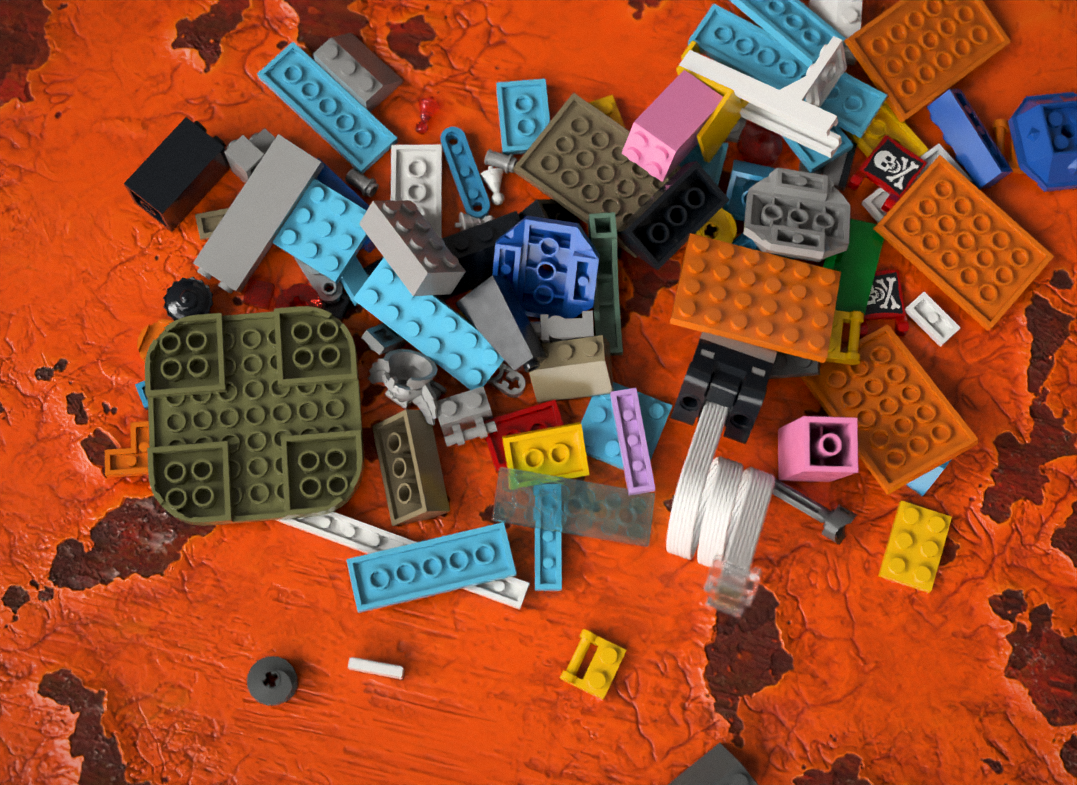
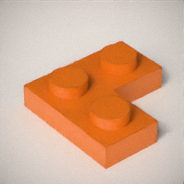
(131, 460)

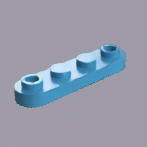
(465, 172)

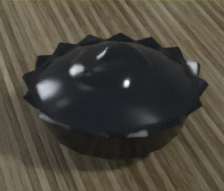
(187, 298)

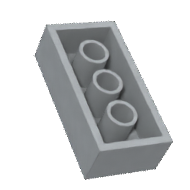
(412, 247)

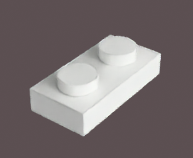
(932, 319)

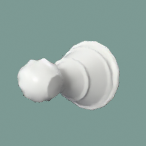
(493, 179)
(467, 221)

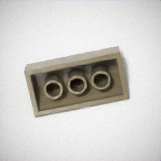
(410, 468)

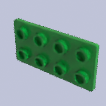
(856, 266)

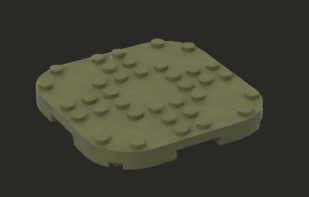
(254, 416)

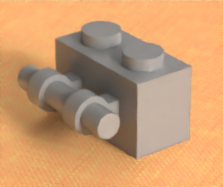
(465, 412)

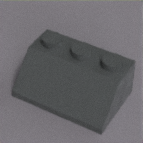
(715, 768)

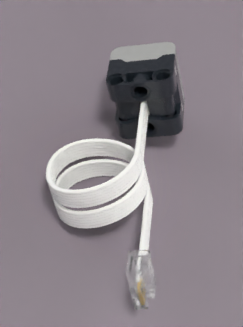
(715, 498)

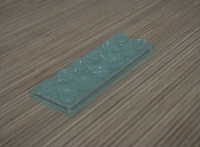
(573, 507)

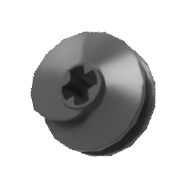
(259, 676)

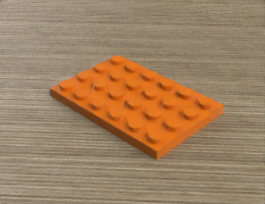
(925, 48)
(963, 242)
(756, 298)
(899, 410)

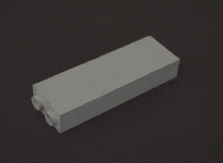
(257, 215)

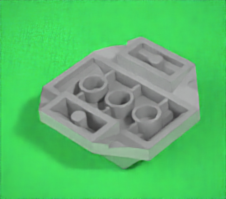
(797, 215)

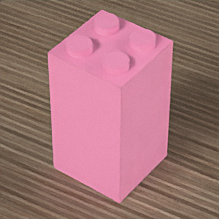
(671, 125)
(817, 449)

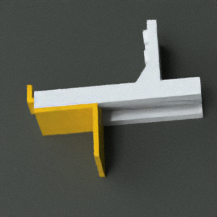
(771, 108)

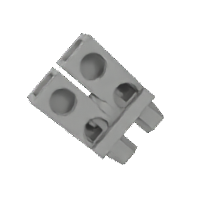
(562, 329)

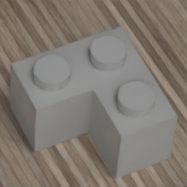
(246, 154)

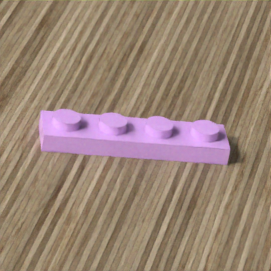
(632, 441)

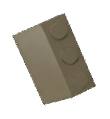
(574, 370)

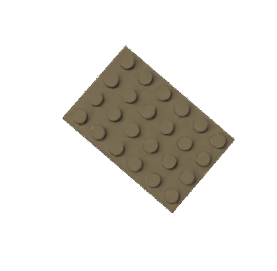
(583, 165)

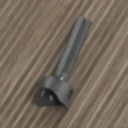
(833, 520)

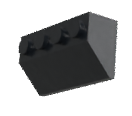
(672, 214)
(476, 251)

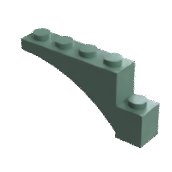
(606, 309)

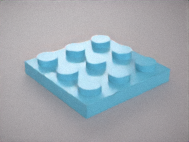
(323, 231)
(601, 432)

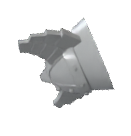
(408, 378)

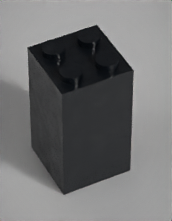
(178, 173)

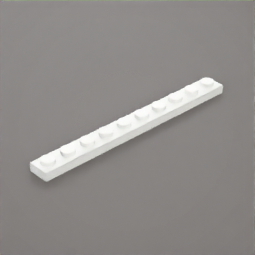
(373, 539)

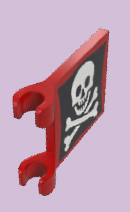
(891, 169)
(886, 302)

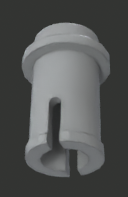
(500, 160)
(361, 182)

